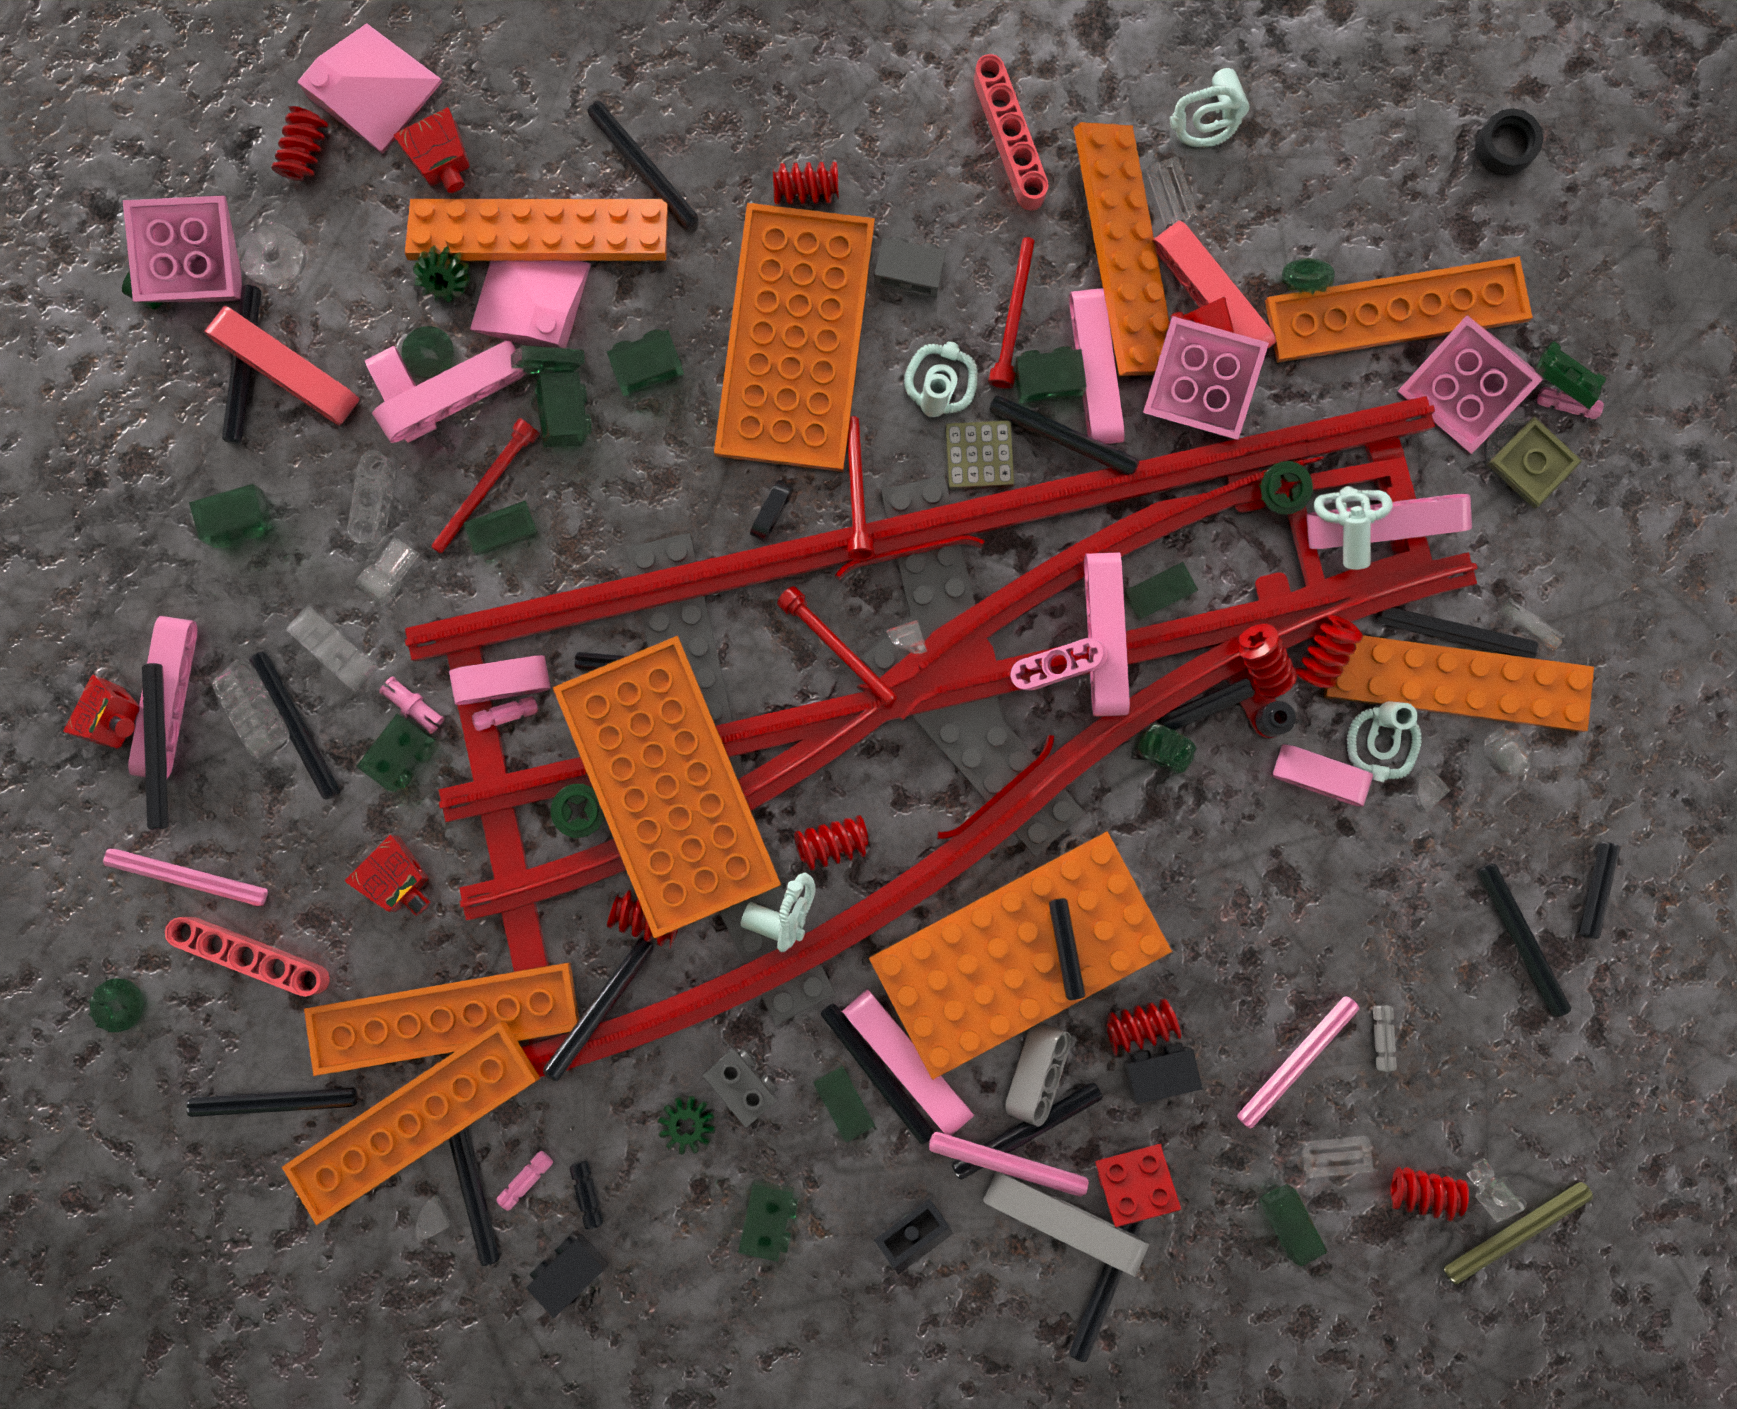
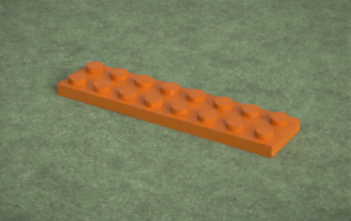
(539, 229)
(1124, 245)
(1397, 309)
(1467, 683)
(439, 1018)
(410, 1122)

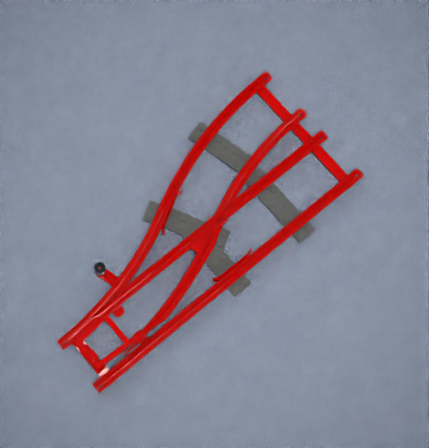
(945, 690)

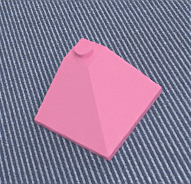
(369, 86)
(182, 250)
(531, 301)
(1205, 377)
(1471, 383)

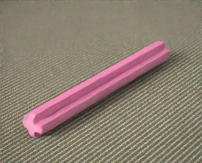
(185, 877)
(1298, 1062)
(1008, 1164)

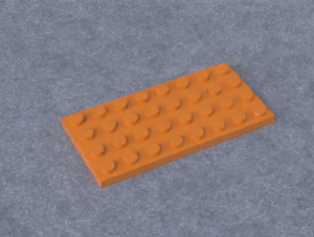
(794, 337)
(666, 787)
(997, 959)

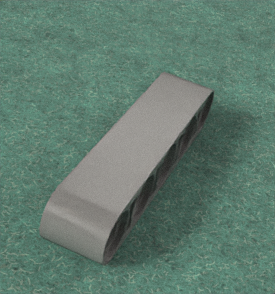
(1066, 1222)

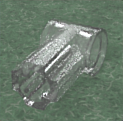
(383, 578)

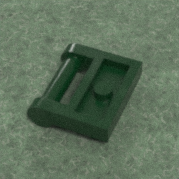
(1570, 375)

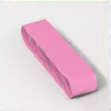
(448, 392)
(1102, 395)
(1405, 520)
(1107, 626)
(174, 648)
(904, 1061)

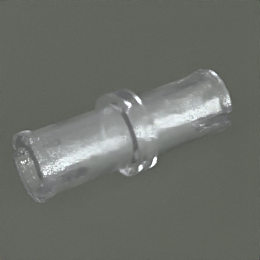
(1531, 624)

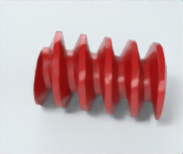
(298, 144)
(805, 183)
(1331, 654)
(1267, 660)
(832, 842)
(631, 914)
(1142, 1026)
(1429, 1192)

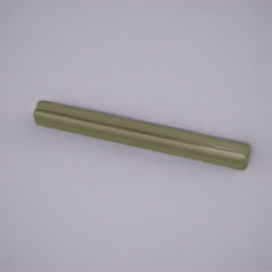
(1518, 1233)

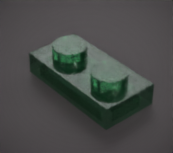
(536, 359)
(500, 527)
(1160, 591)
(844, 1103)

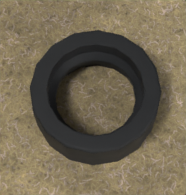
(1522, 122)

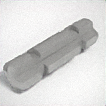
(1384, 1038)

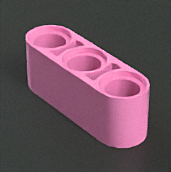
(393, 379)
(499, 680)
(1322, 775)

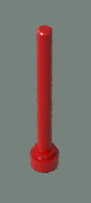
(1002, 374)
(522, 436)
(860, 545)
(793, 602)

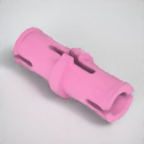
(411, 705)

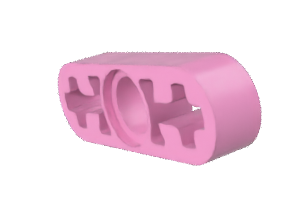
(1038, 680)

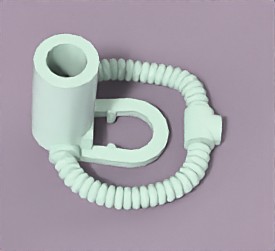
(1231, 102)
(937, 387)
(1355, 523)
(1391, 715)
(779, 925)

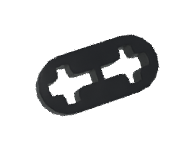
(771, 511)

